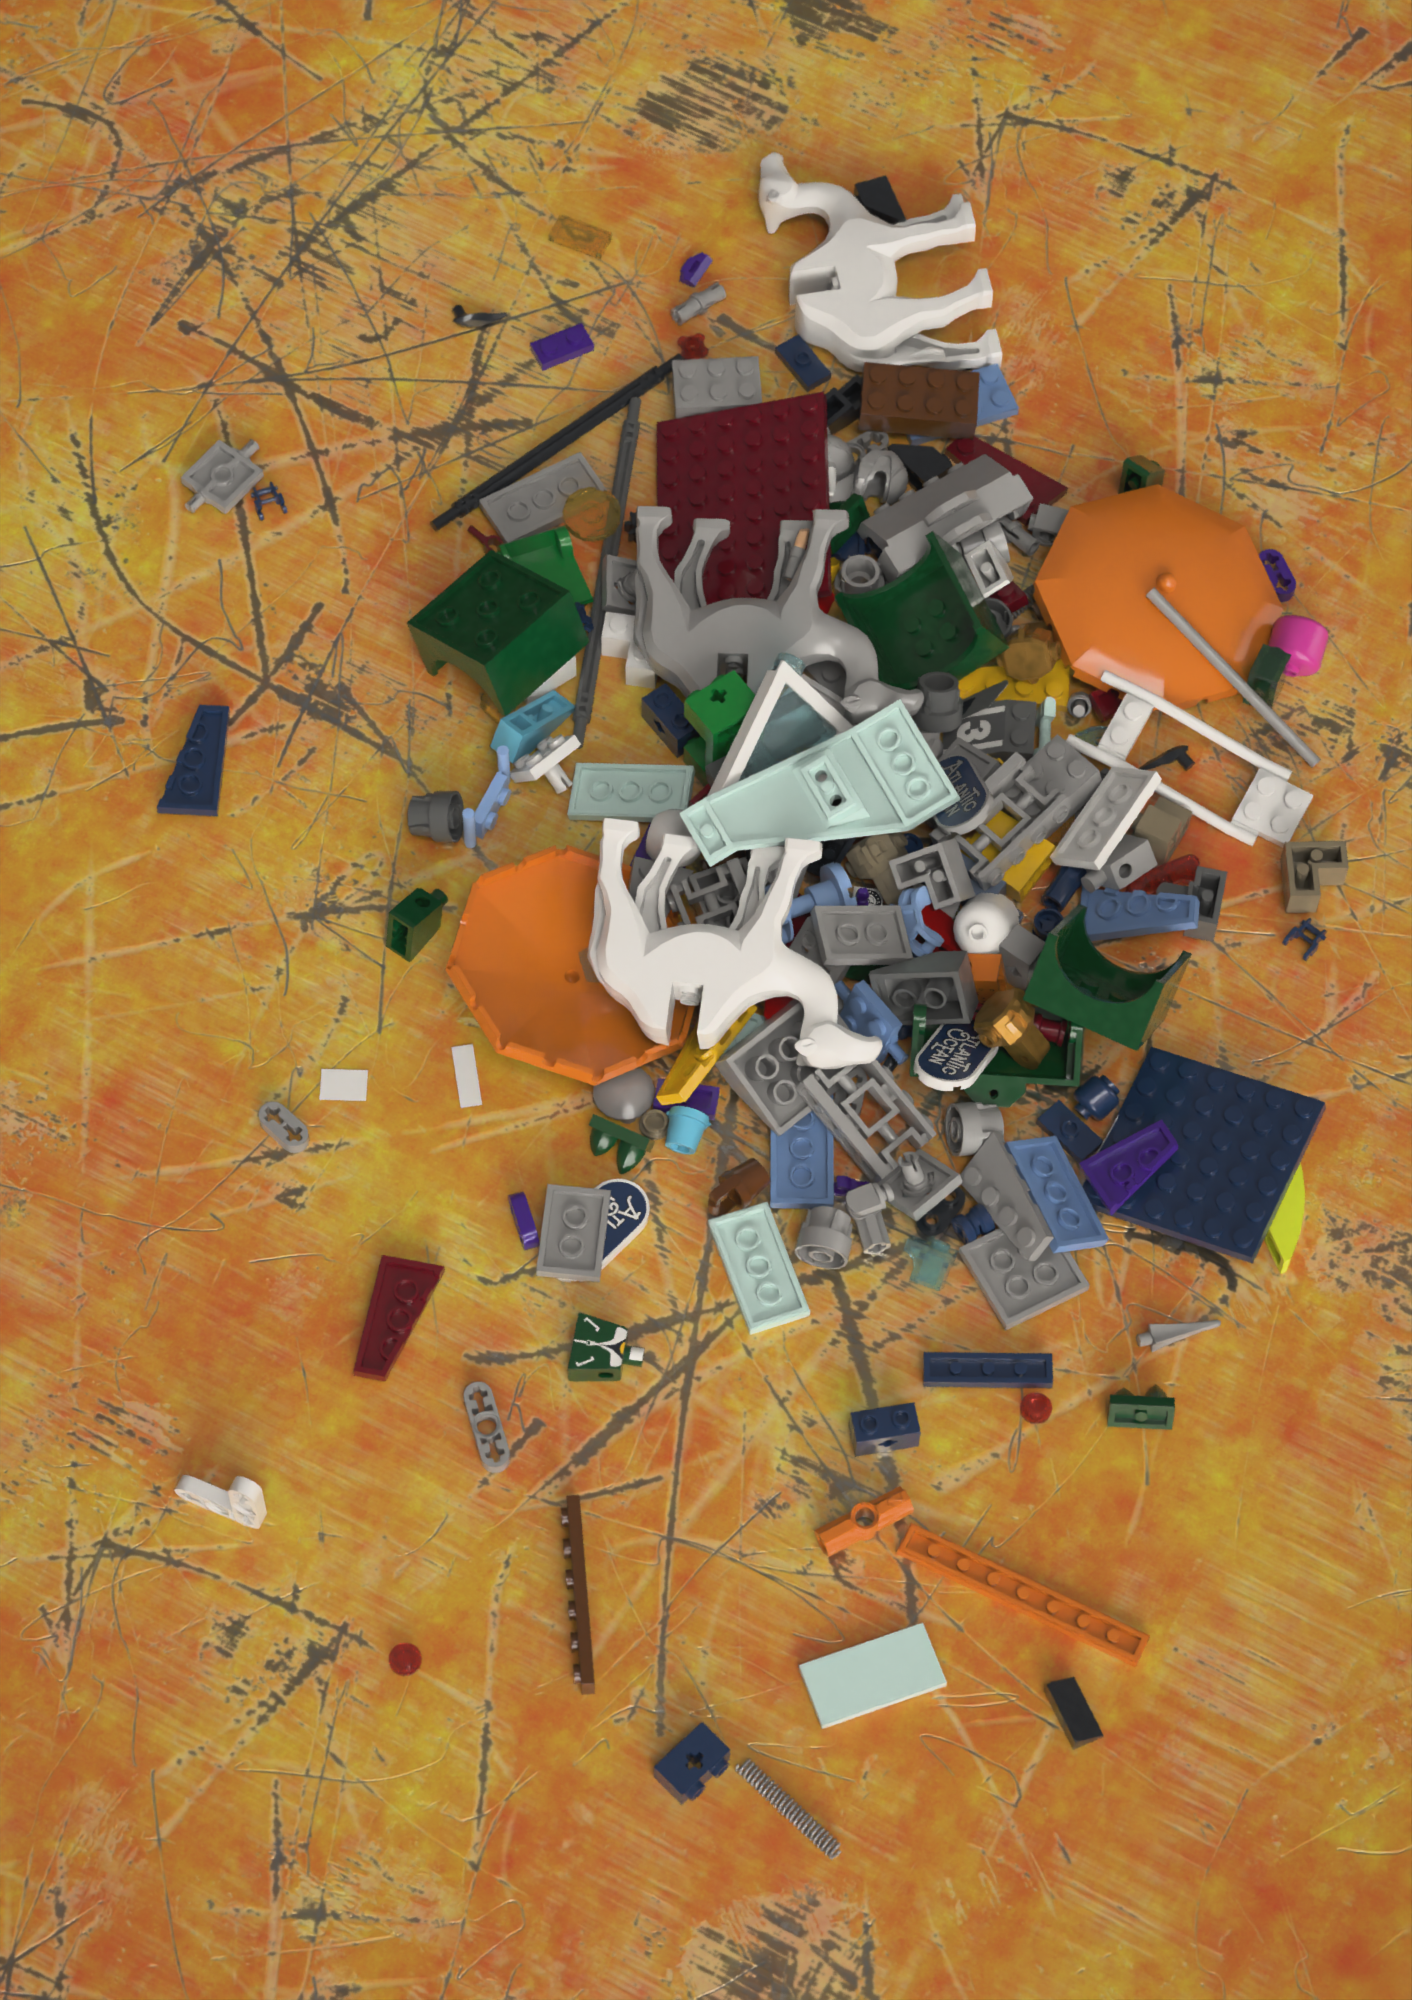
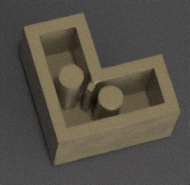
(1163, 827)
(1309, 866)

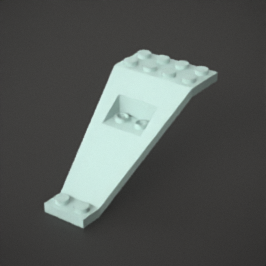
(876, 768)

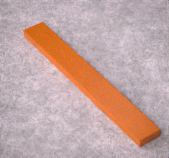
(1023, 1595)

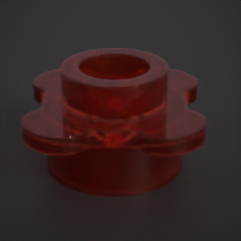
(696, 352)

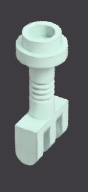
(1044, 716)

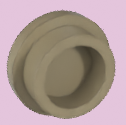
(654, 1124)

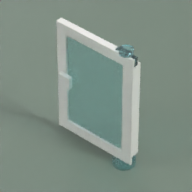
(780, 723)

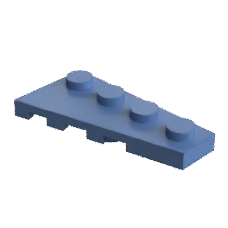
(1129, 914)

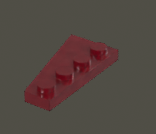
(1042, 488)
(394, 1309)

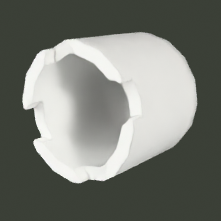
(984, 923)

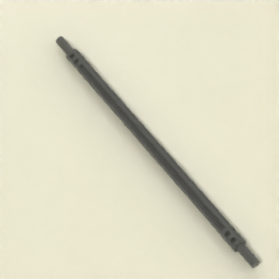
(592, 653)

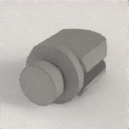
(868, 1200)

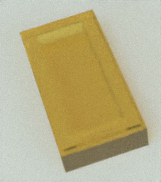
(580, 236)

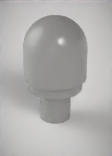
(1079, 704)

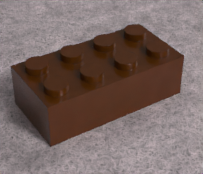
(918, 400)

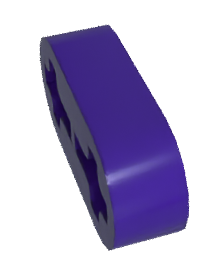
(1281, 573)
(523, 1220)

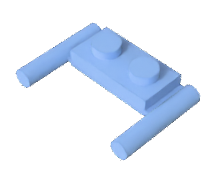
(497, 794)

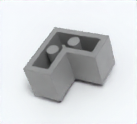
(940, 868)

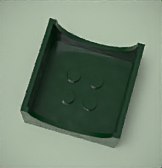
(927, 619)
(500, 629)
(1095, 993)

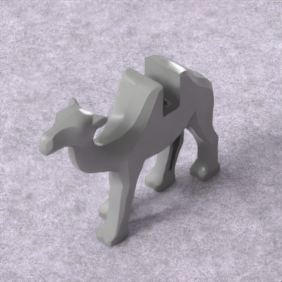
(699, 641)

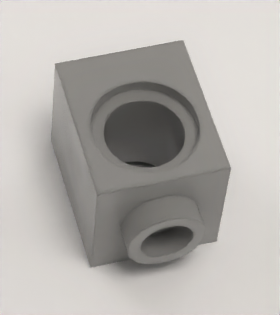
(1046, 523)

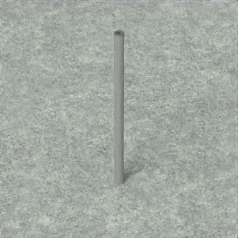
(1233, 677)

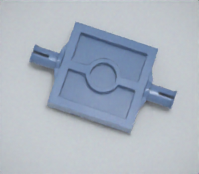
(870, 1017)

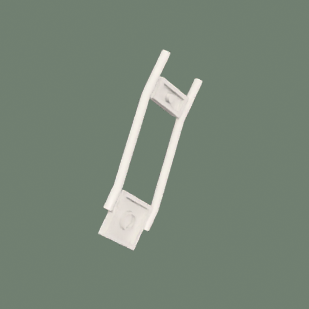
(1270, 805)

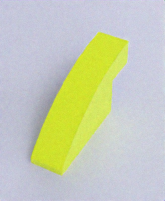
(1287, 1223)

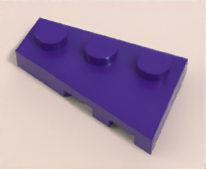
(1128, 1164)

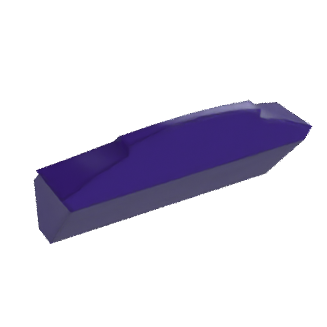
(694, 269)

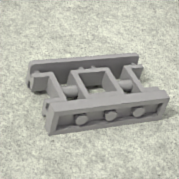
(1023, 835)
(709, 894)
(852, 1131)

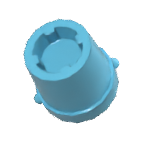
(685, 1129)

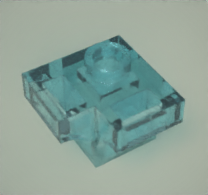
(930, 1261)

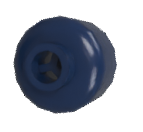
(1096, 1097)

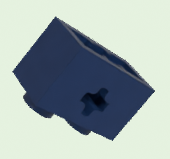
(666, 717)
(884, 1429)
(696, 1747)

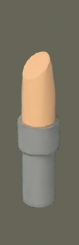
(796, 554)

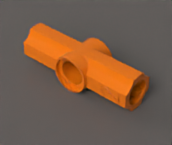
(881, 1511)

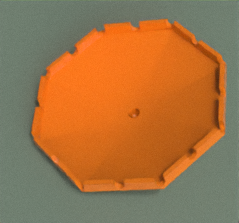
(1194, 557)
(524, 973)

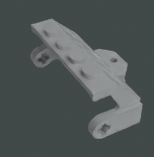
(949, 506)

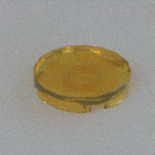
(591, 514)

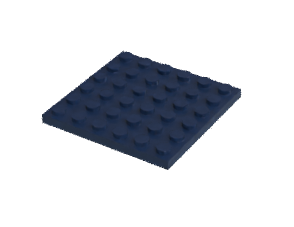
(1233, 1155)

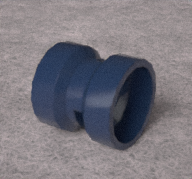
(1045, 922)
(973, 1224)

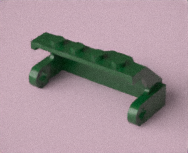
(1003, 1073)

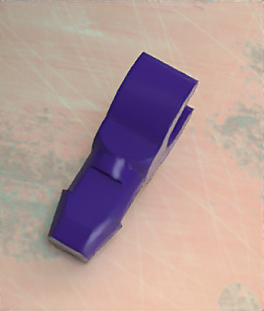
(862, 897)
(846, 1184)

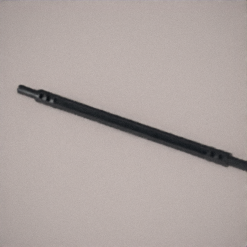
(555, 443)

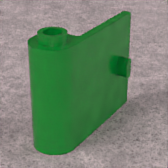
(551, 557)

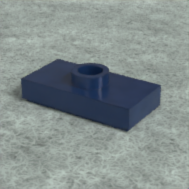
(803, 363)
(1071, 1132)

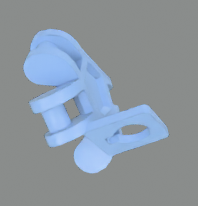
(911, 904)

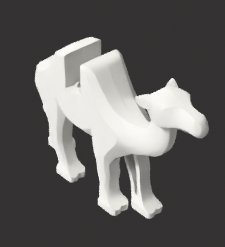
(850, 280)
(711, 964)

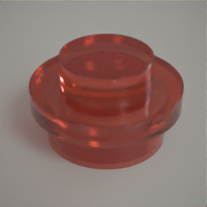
(1036, 1408)
(405, 1659)

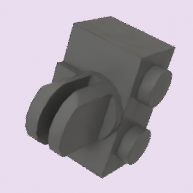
(1209, 890)

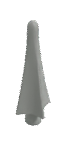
(1164, 1334)

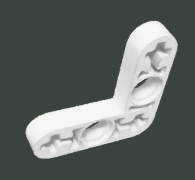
(241, 1503)

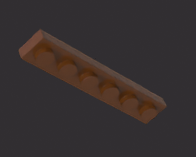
(579, 1607)

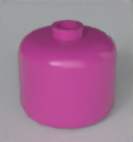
(1303, 640)

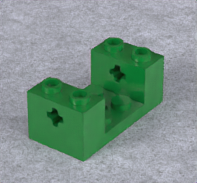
(717, 717)

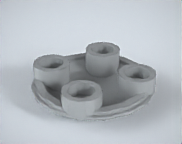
(625, 1095)

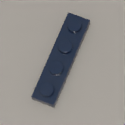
(987, 1370)

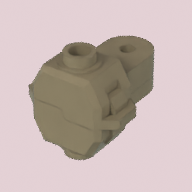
(870, 862)

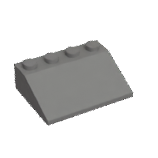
(766, 1071)

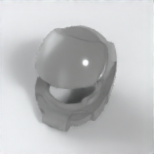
(880, 476)

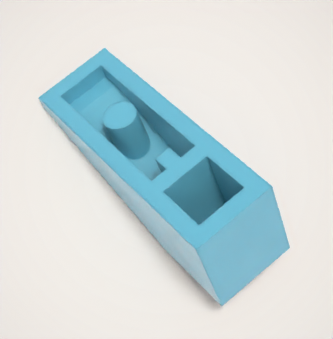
(531, 724)

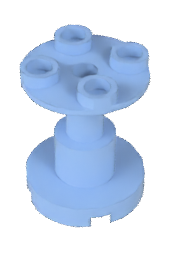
(829, 892)

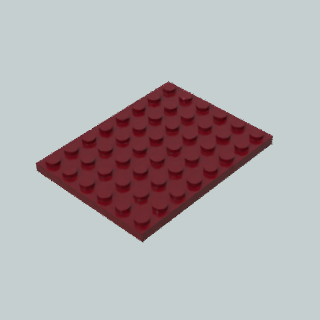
(745, 468)

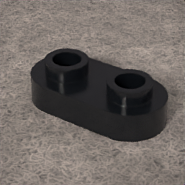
(942, 1213)

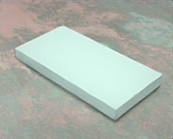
(628, 791)
(758, 1268)
(872, 1675)

